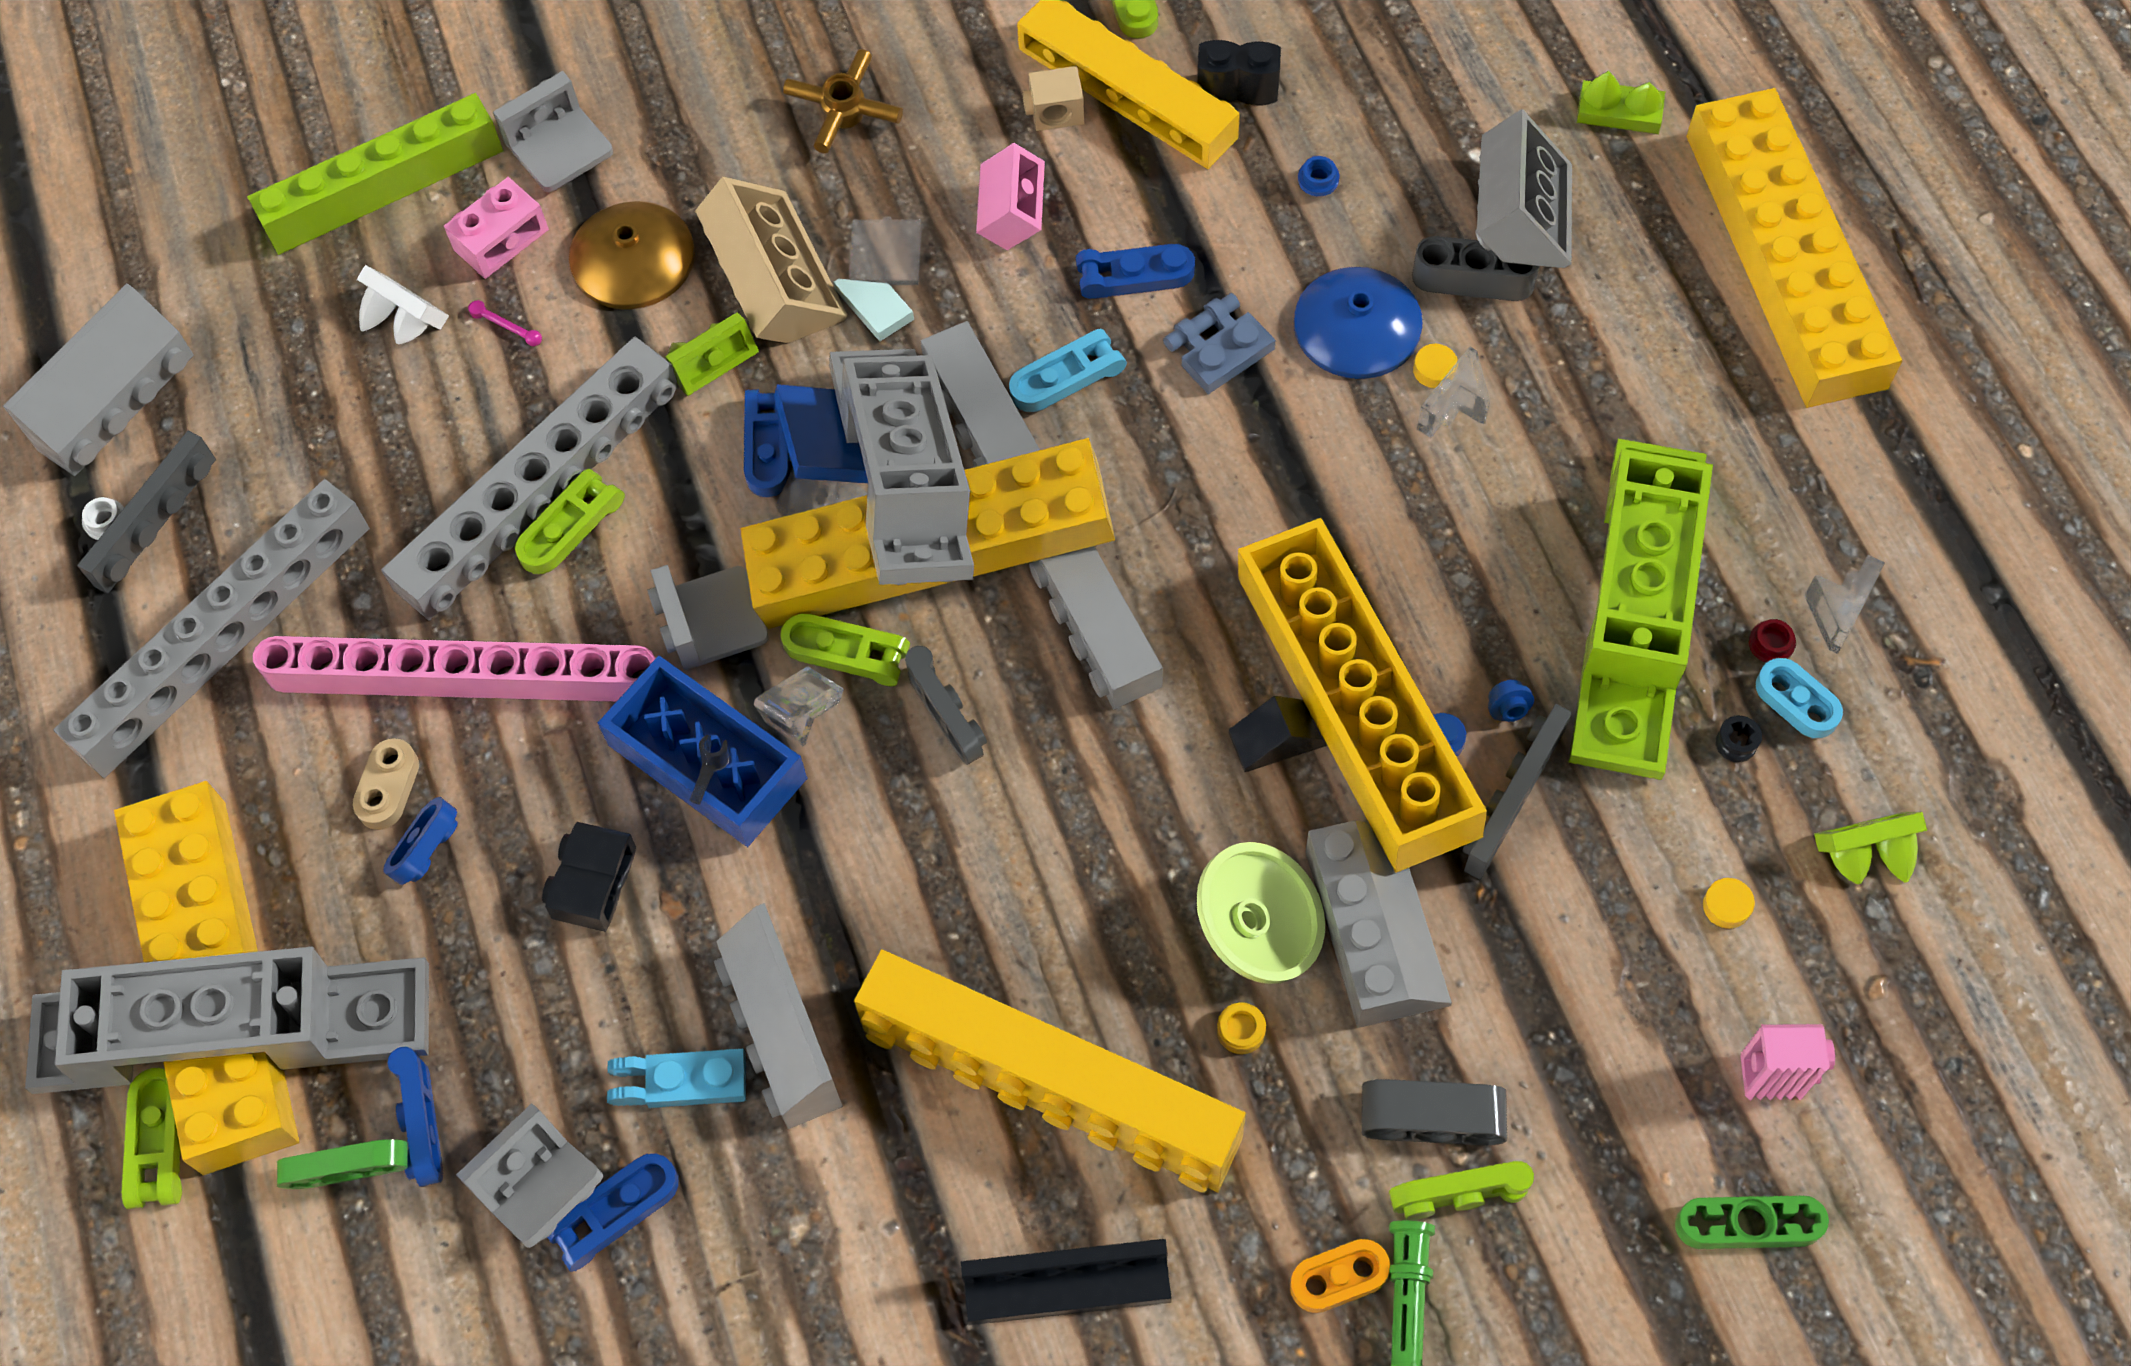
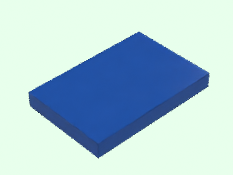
(817, 435)

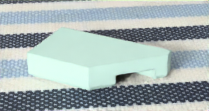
(875, 305)

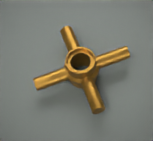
(842, 101)

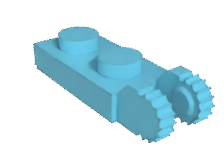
(681, 1078)

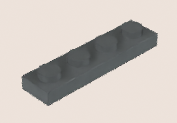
(147, 512)
(1523, 774)

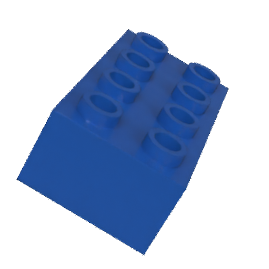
(660, 732)

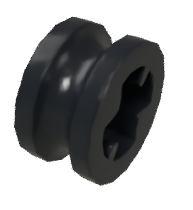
(1733, 751)

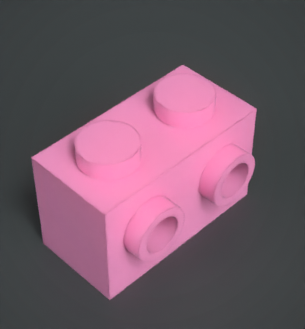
(1010, 196)
(496, 227)

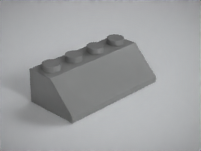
(1524, 195)
(99, 380)
(1375, 926)
(777, 1021)

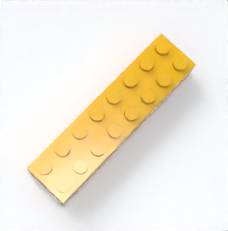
(1792, 248)
(1016, 515)
(1361, 696)
(192, 906)
(1050, 1072)

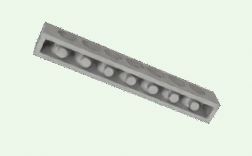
(510, 483)
(212, 628)

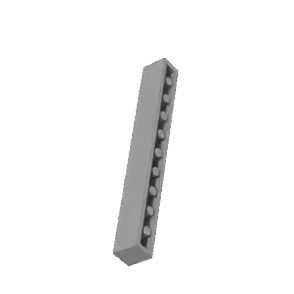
(1077, 580)

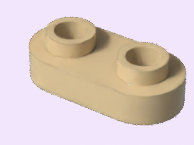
(386, 780)

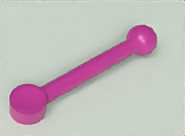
(478, 310)

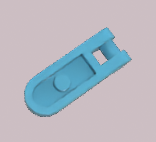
(1065, 372)

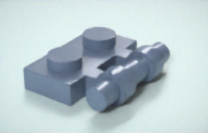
(1225, 353)

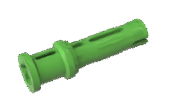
(1410, 1275)

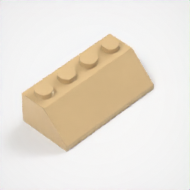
(769, 261)

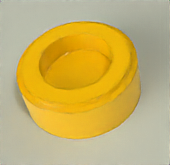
(1433, 364)
(1728, 903)
(1241, 1028)

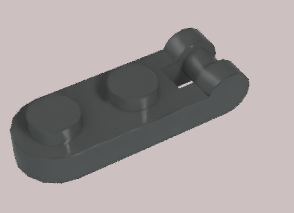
(944, 705)

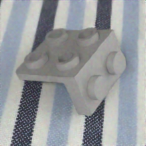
(552, 133)
(707, 615)
(530, 1176)

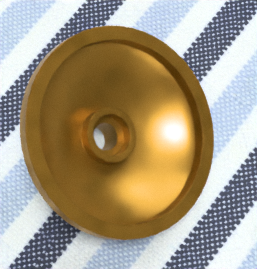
(631, 270)

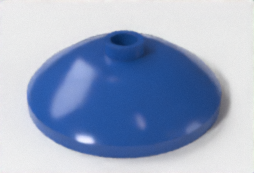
(1356, 339)

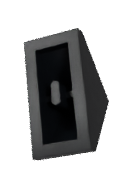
(1275, 733)

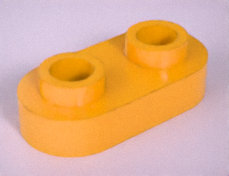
(1337, 1274)

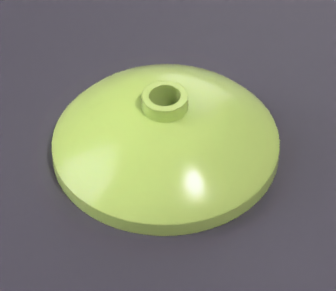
(1276, 903)

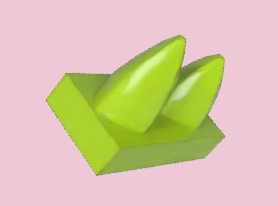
(1619, 106)
(711, 353)
(1893, 837)

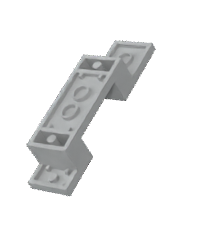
(911, 464)
(222, 1007)

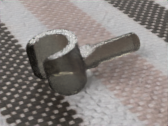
(710, 763)

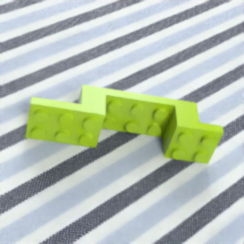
(1642, 609)

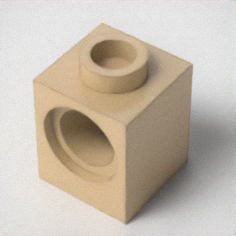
(1054, 98)

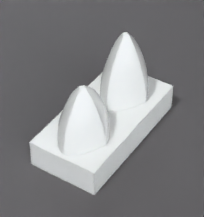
(382, 298)

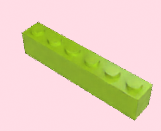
(376, 173)

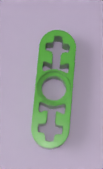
(342, 1164)
(1788, 1206)

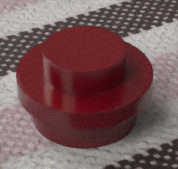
(1772, 640)

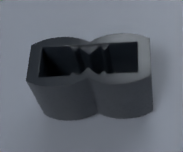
(1240, 71)
(589, 876)

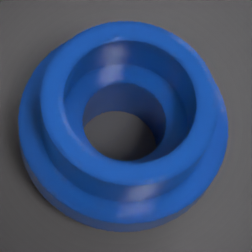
(1321, 168)
(1510, 701)

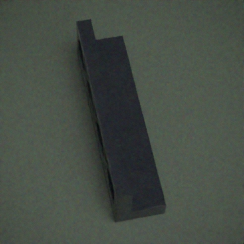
(1066, 1281)

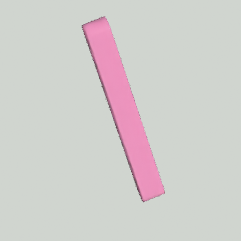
(438, 662)

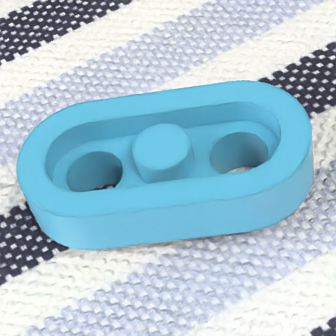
(1801, 697)

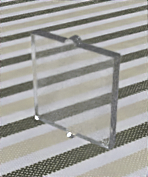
(886, 251)

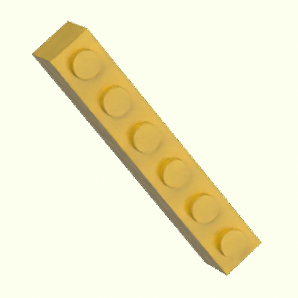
(1130, 81)

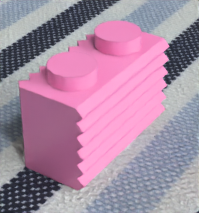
(1786, 1060)

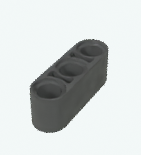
(1456, 273)
(1434, 1112)

